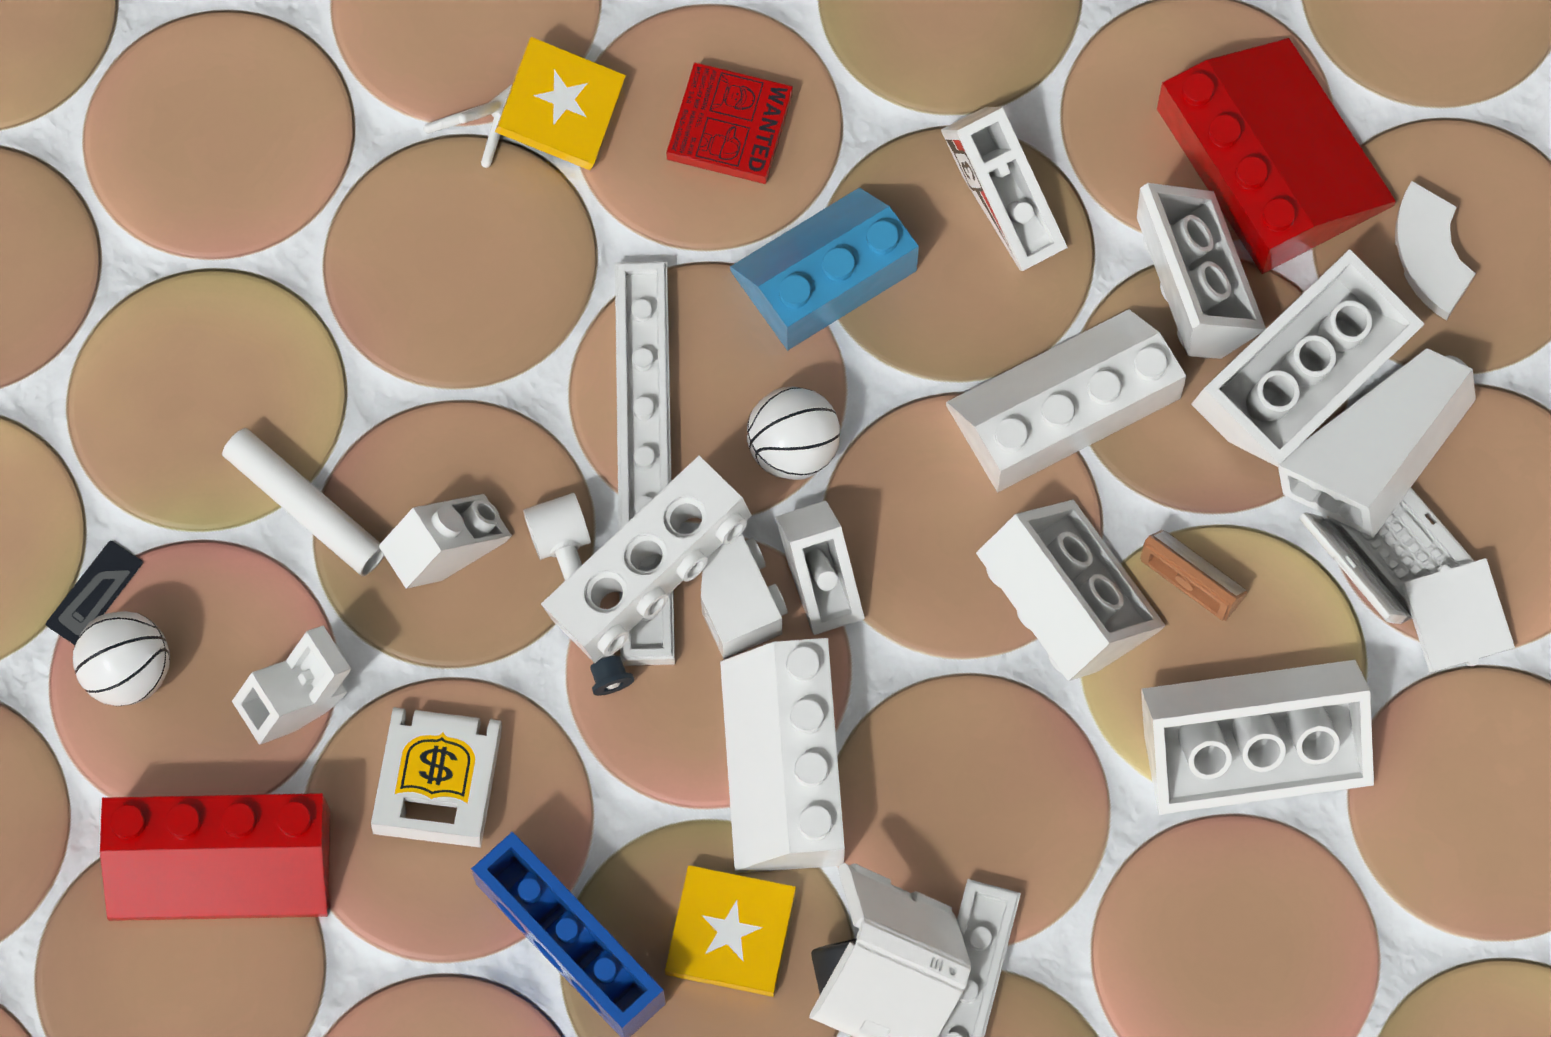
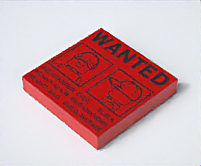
(729, 123)

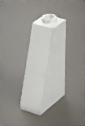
(1381, 443)

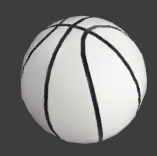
(793, 433)
(121, 658)

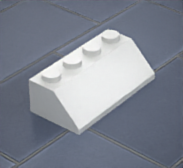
(1308, 361)
(1068, 398)
(1258, 736)
(782, 757)

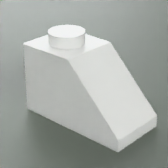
(820, 566)

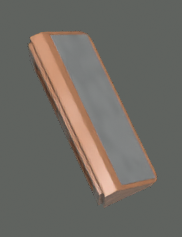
(1192, 574)

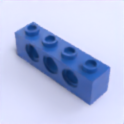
(568, 936)

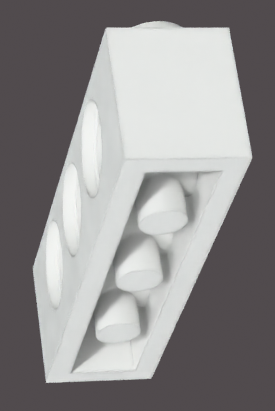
(652, 531)

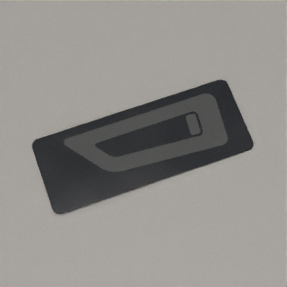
(94, 591)

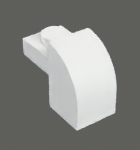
(295, 690)

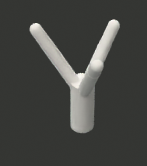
(494, 108)

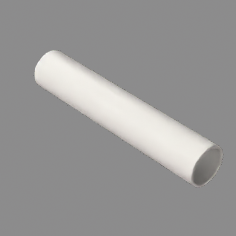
(303, 501)

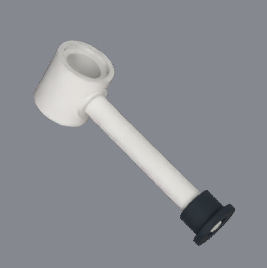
(558, 532)

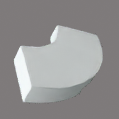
(1427, 250)

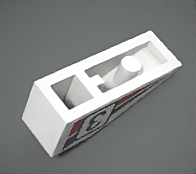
(1004, 185)

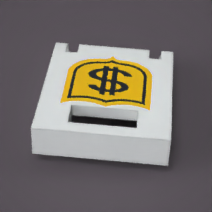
(439, 764)

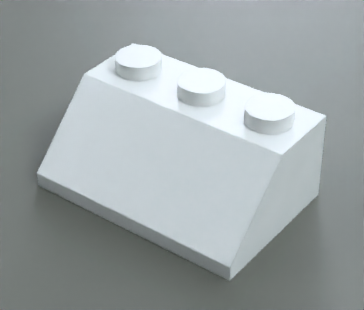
(1198, 269)
(1069, 588)

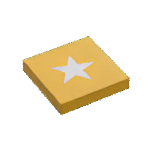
(560, 103)
(730, 930)

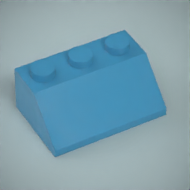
(827, 266)

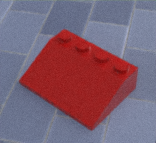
(1272, 151)

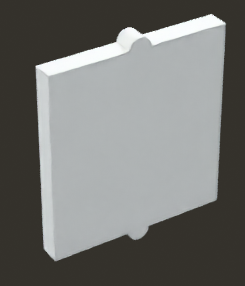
(1458, 615)

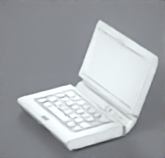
(1400, 551)
(904, 963)

